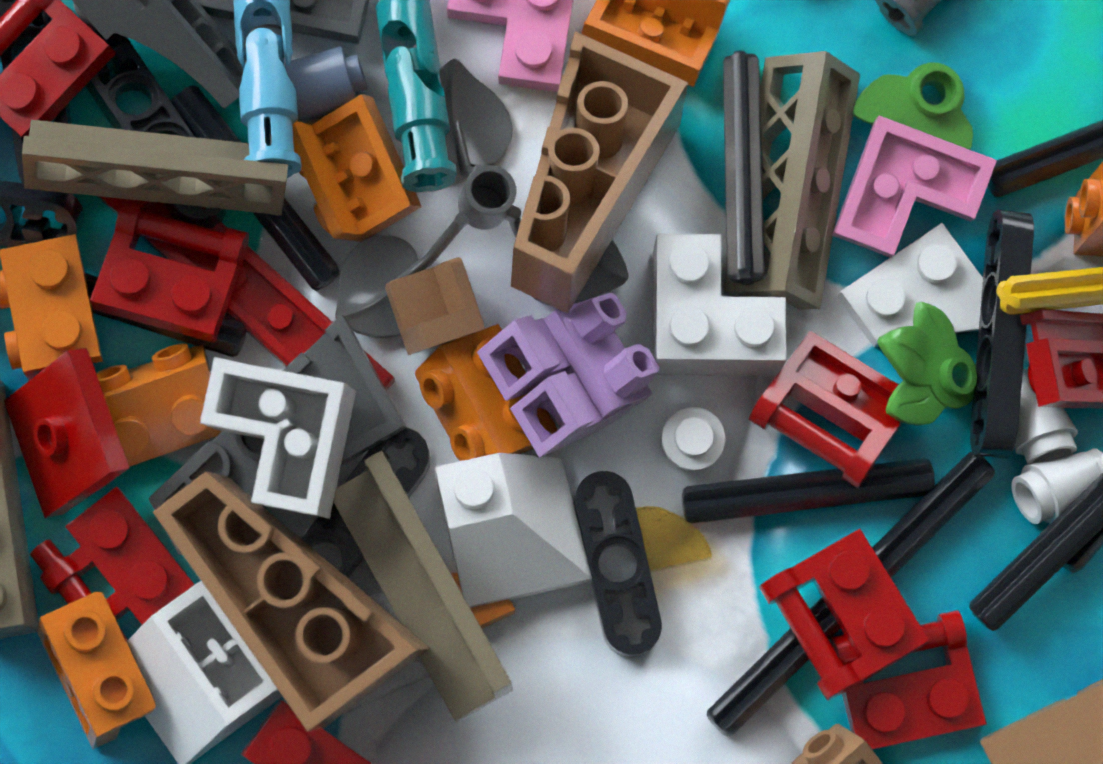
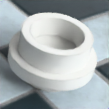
(693, 439)

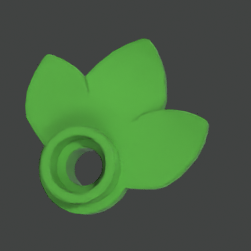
(902, 101)
(932, 367)

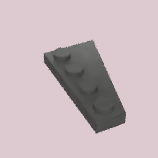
(334, 358)

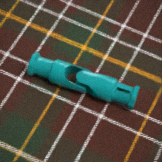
(416, 93)

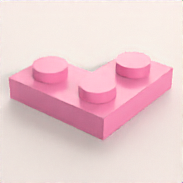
(532, 41)
(904, 168)

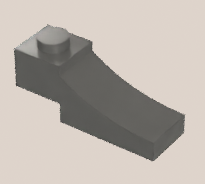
(176, 31)

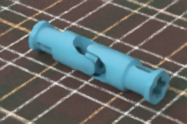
(266, 91)

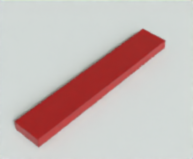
(261, 298)

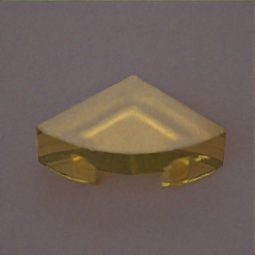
(670, 539)

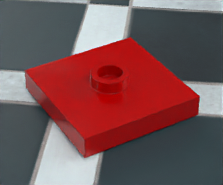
(66, 433)

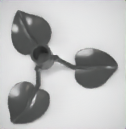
(478, 139)

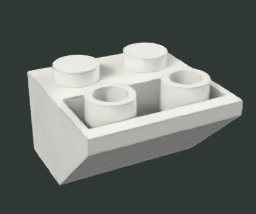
(198, 674)

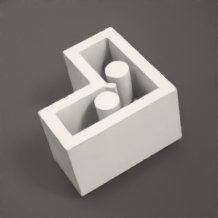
(698, 328)
(301, 427)

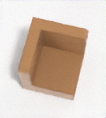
(434, 306)

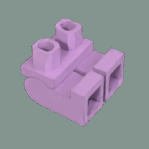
(572, 370)

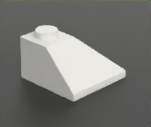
(511, 526)

